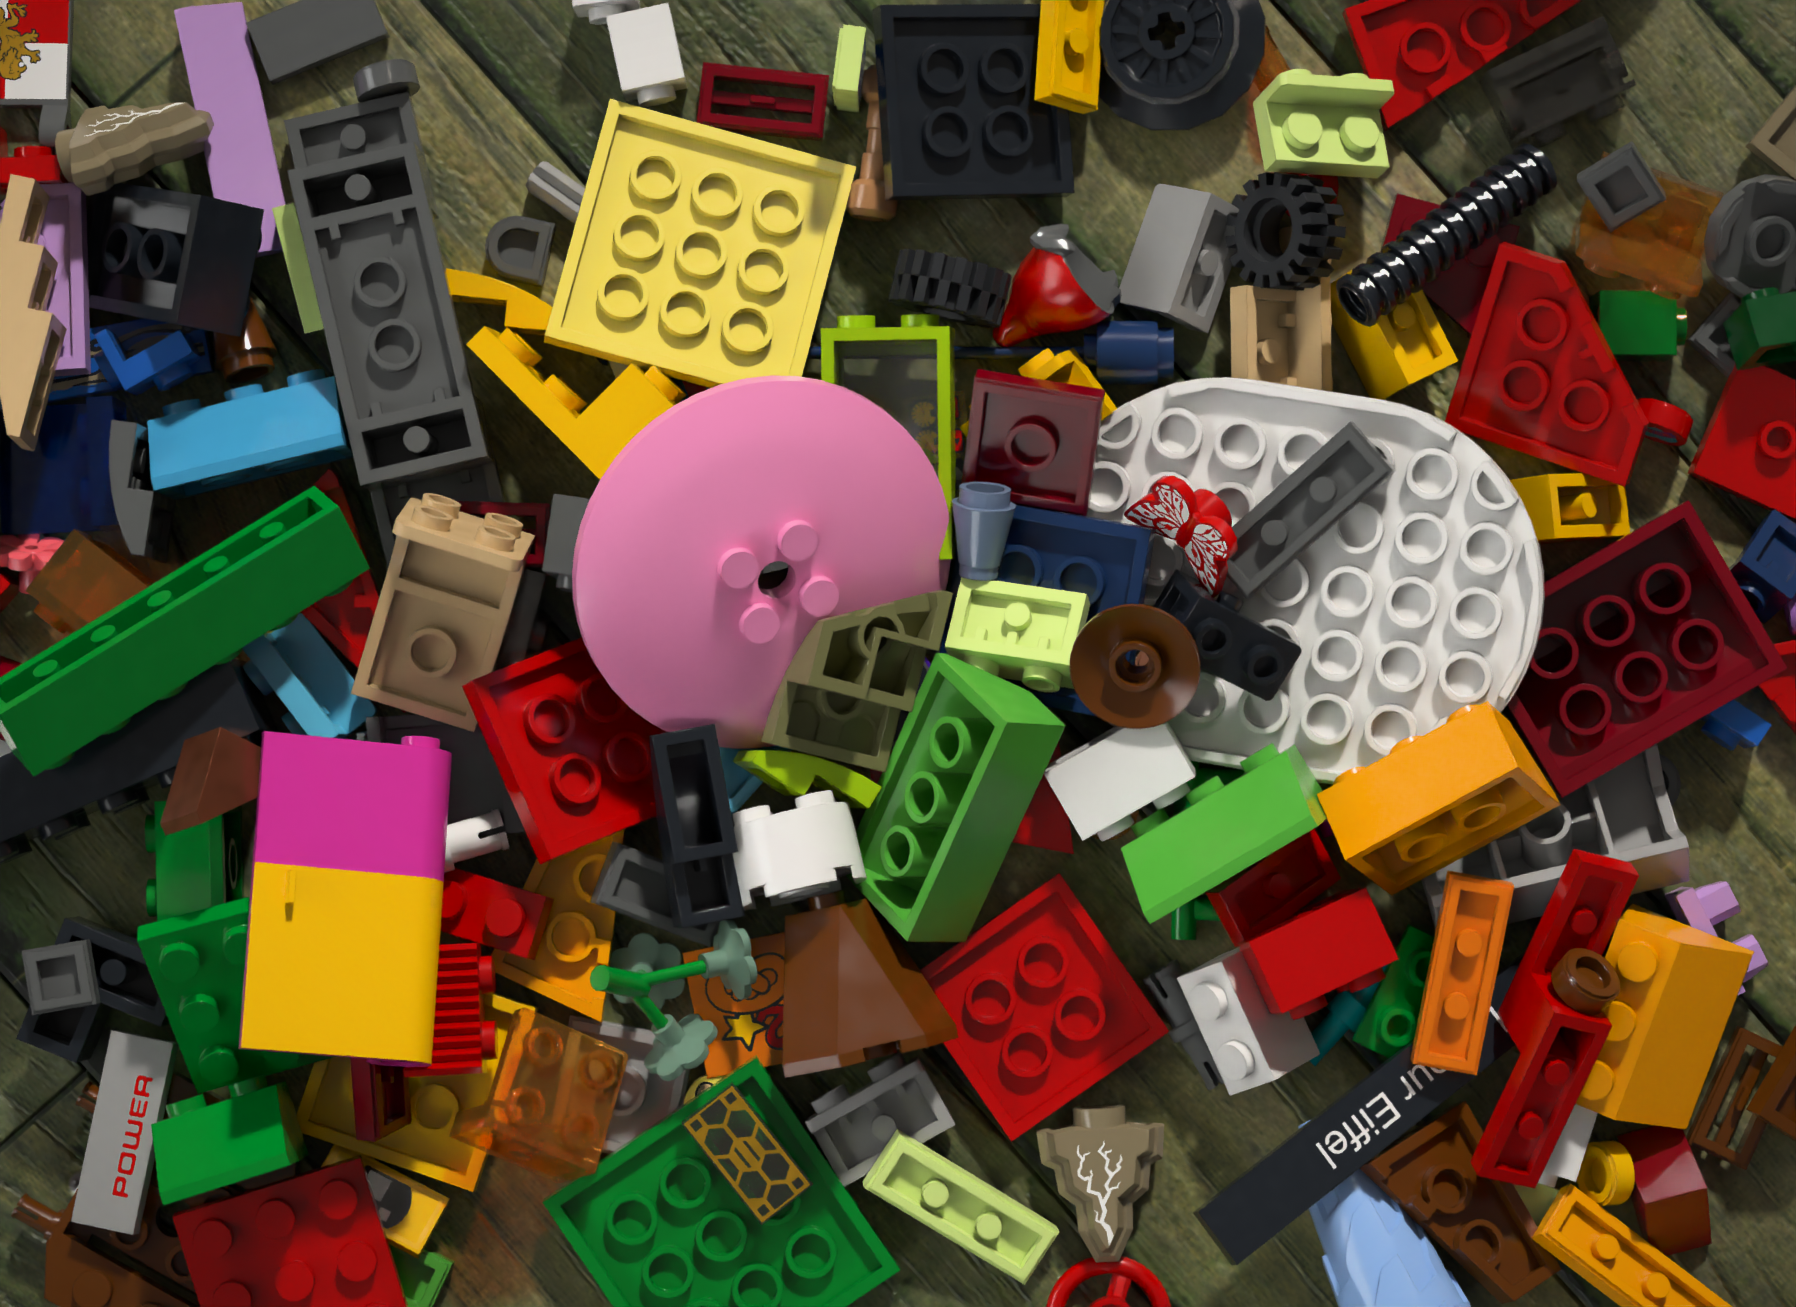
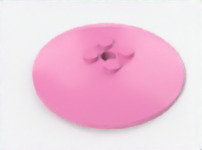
(712, 500)

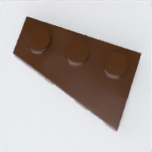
(1466, 1214)

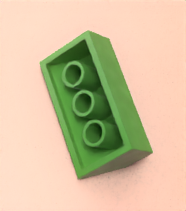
(952, 799)

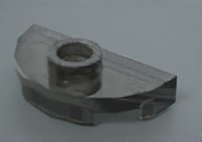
(527, 625)

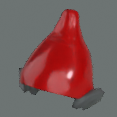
(1055, 290)

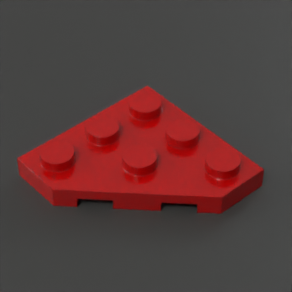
(1545, 374)

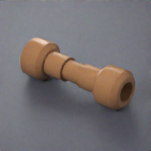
(867, 193)

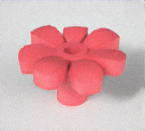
(27, 555)

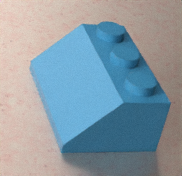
(247, 436)

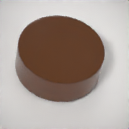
(1585, 981)

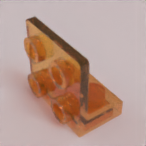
(547, 1099)

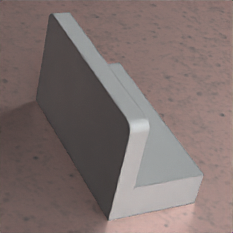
(1180, 257)

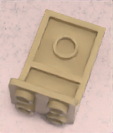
(442, 608)

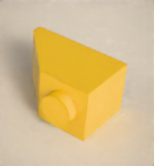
(1574, 507)

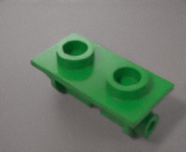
(1396, 1004)

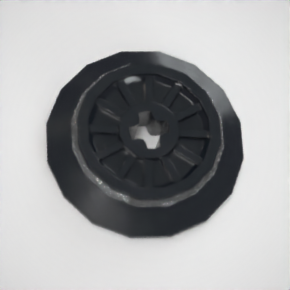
(1189, 82)

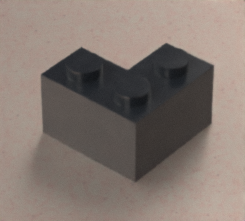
(122, 984)

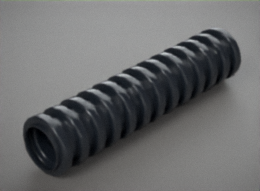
(1446, 234)

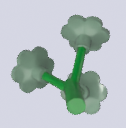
(654, 972)

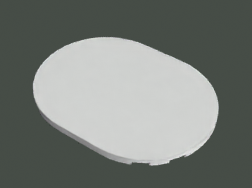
(1398, 608)

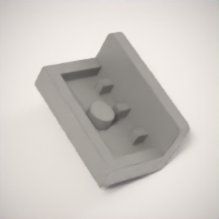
(860, 1123)

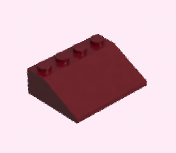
(1636, 650)

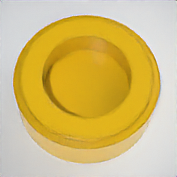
(1606, 1173)

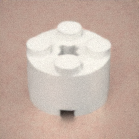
(796, 850)

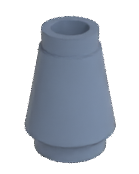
(982, 528)

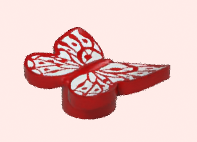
(1196, 522)

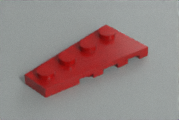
(1438, 42)

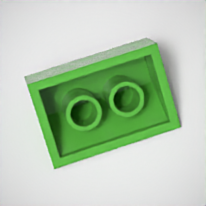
(1222, 830)

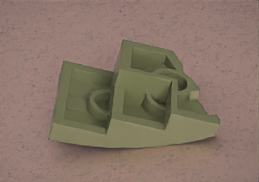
(855, 679)

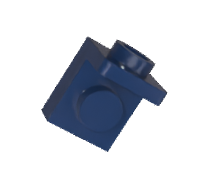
(1768, 566)

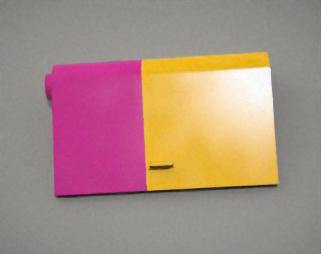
(346, 898)

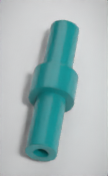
(1345, 1014)

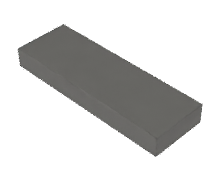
(1305, 508)

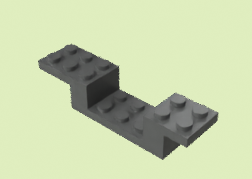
(389, 308)

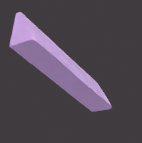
(228, 87)

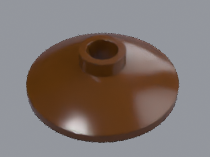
(1130, 693)

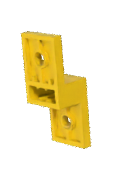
(605, 424)

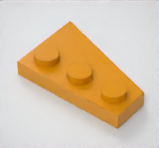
(575, 934)

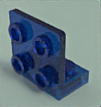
(66, 476)

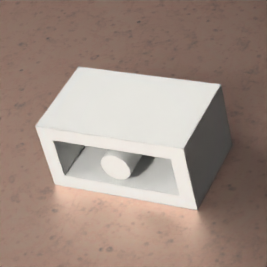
(1119, 775)
(1237, 1027)

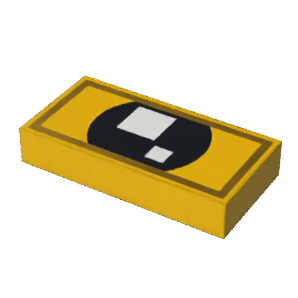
(405, 1206)

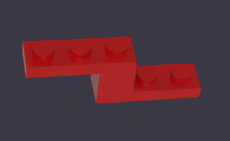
(1552, 1038)

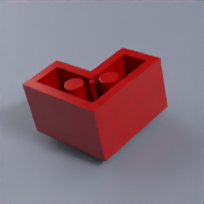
(1318, 950)

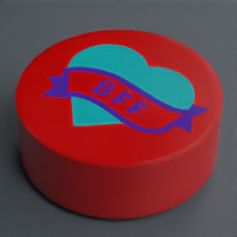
(1666, 422)

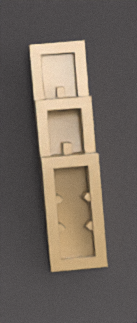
(28, 334)

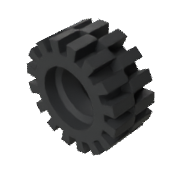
(1311, 235)
(950, 288)

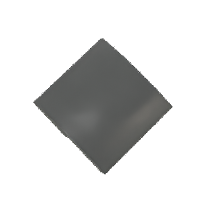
(141, 513)

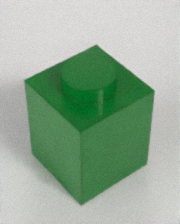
(1639, 324)

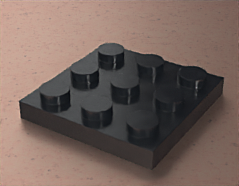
(964, 105)

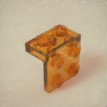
(1656, 246)

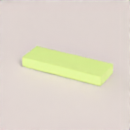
(960, 1206)

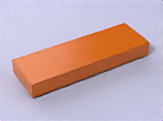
(1462, 972)

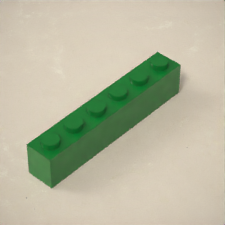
(177, 630)

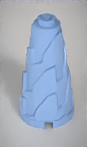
(1379, 1251)

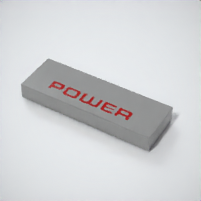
(120, 1137)

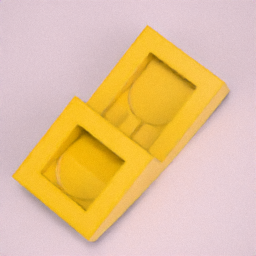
(523, 310)

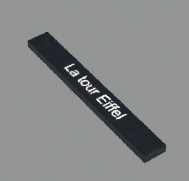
(1341, 1140)

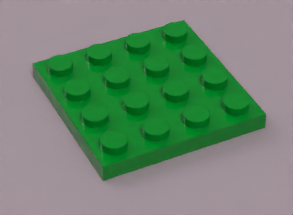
(674, 1233)

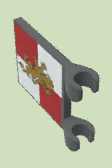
(38, 61)

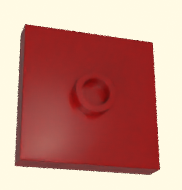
(1753, 440)

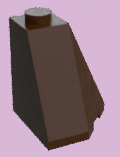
(852, 989)

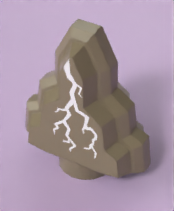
(129, 142)
(1102, 1170)

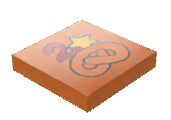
(745, 1025)

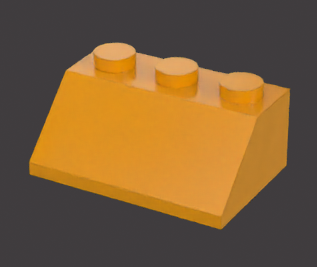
(1436, 798)
(1665, 1019)

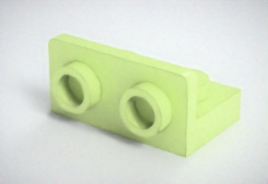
(1323, 124)
(1017, 631)

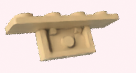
(1282, 332)

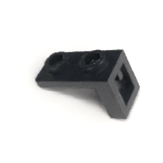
(1228, 641)

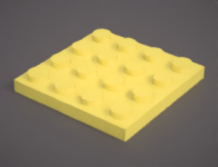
(698, 250)

